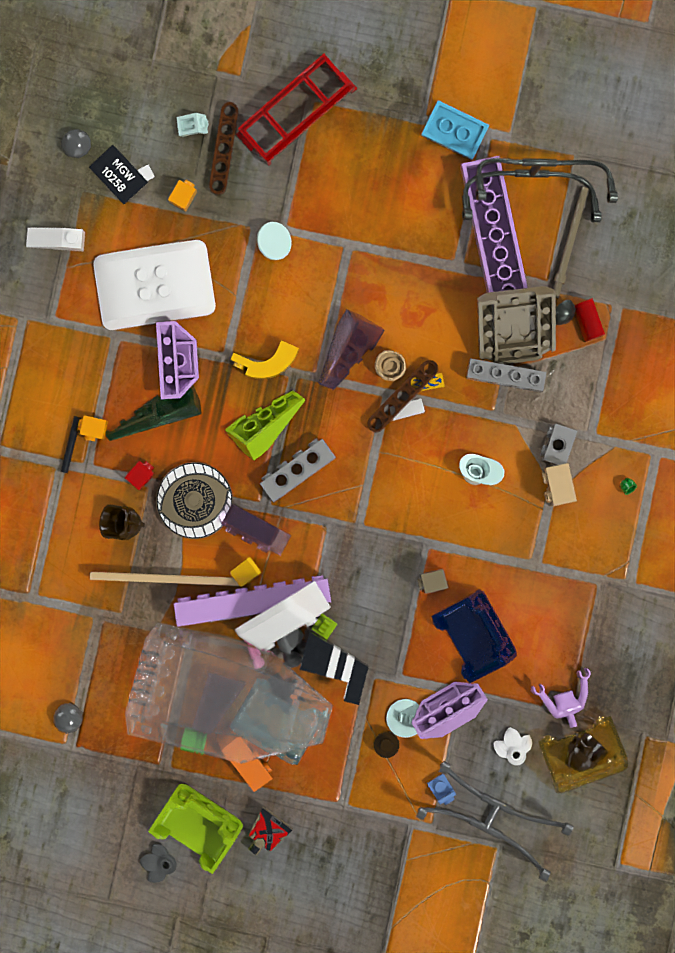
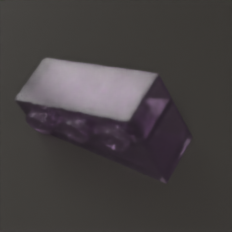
(255, 530)

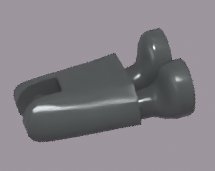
(292, 647)

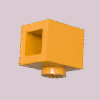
(183, 194)
(92, 428)

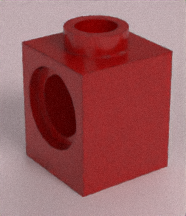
(140, 474)

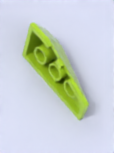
(261, 429)

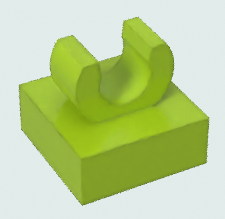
(324, 626)

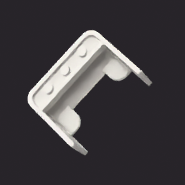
(284, 617)

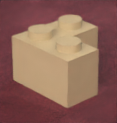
(560, 485)

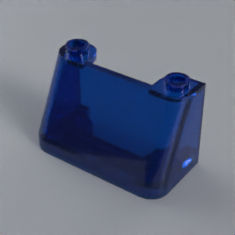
(476, 635)

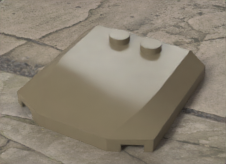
(516, 324)

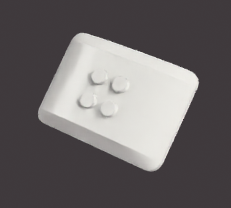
(154, 284)

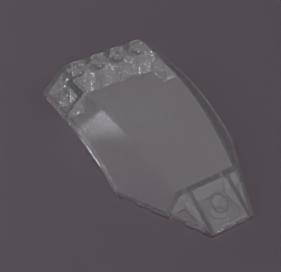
(221, 698)

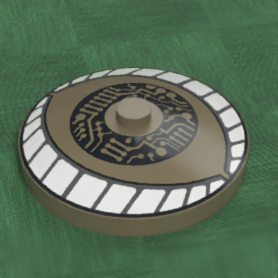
(194, 500)

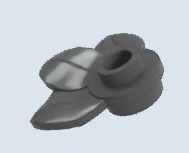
(155, 863)

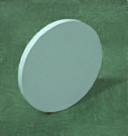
(274, 241)
(400, 717)

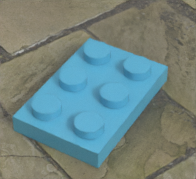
(455, 130)

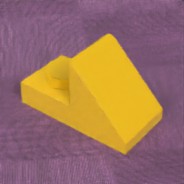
(245, 572)

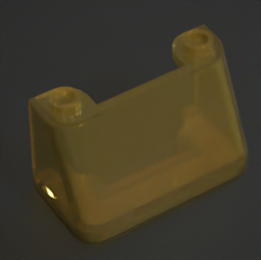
(566, 778)

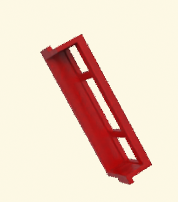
(288, 138)

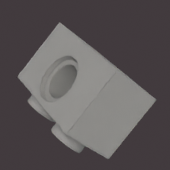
(567, 438)

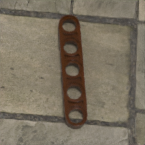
(223, 139)
(399, 405)

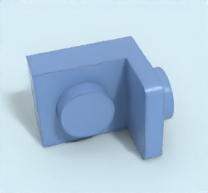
(442, 789)

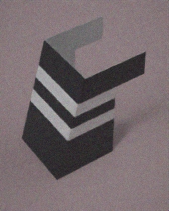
(331, 661)

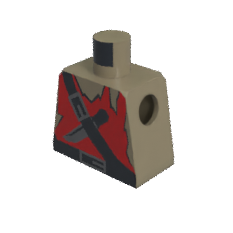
(267, 831)

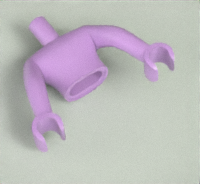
(565, 703)

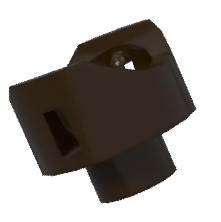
(386, 744)

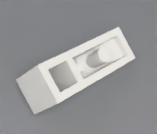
(56, 238)

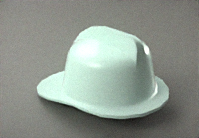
(481, 470)

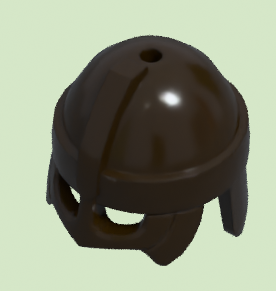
(119, 522)
(584, 753)

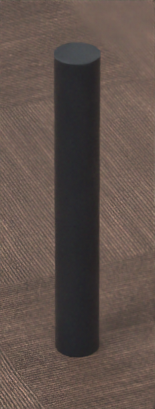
(70, 445)

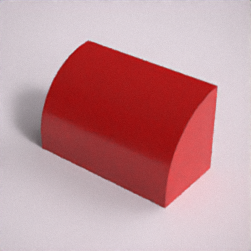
(588, 320)

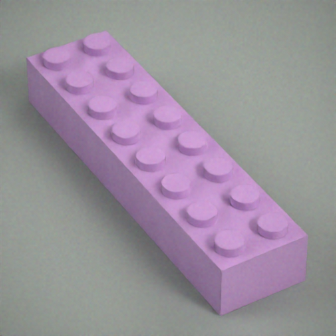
(495, 230)
(241, 602)

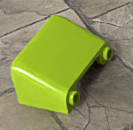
(198, 825)

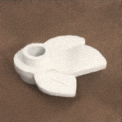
(513, 743)

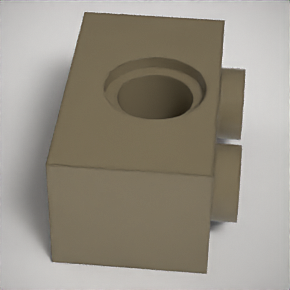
(432, 581)

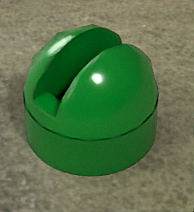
(628, 486)

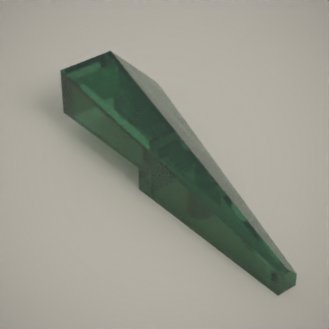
(158, 413)

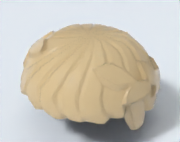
(390, 365)

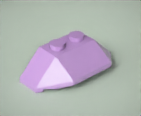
(176, 359)
(448, 709)

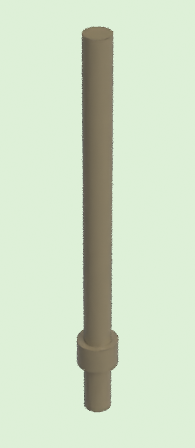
(560, 278)

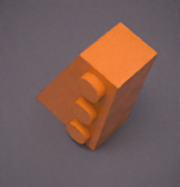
(254, 773)

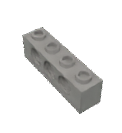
(506, 375)
(324, 457)

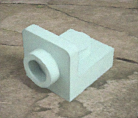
(192, 124)

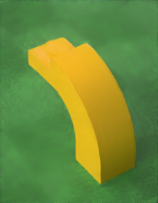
(273, 367)

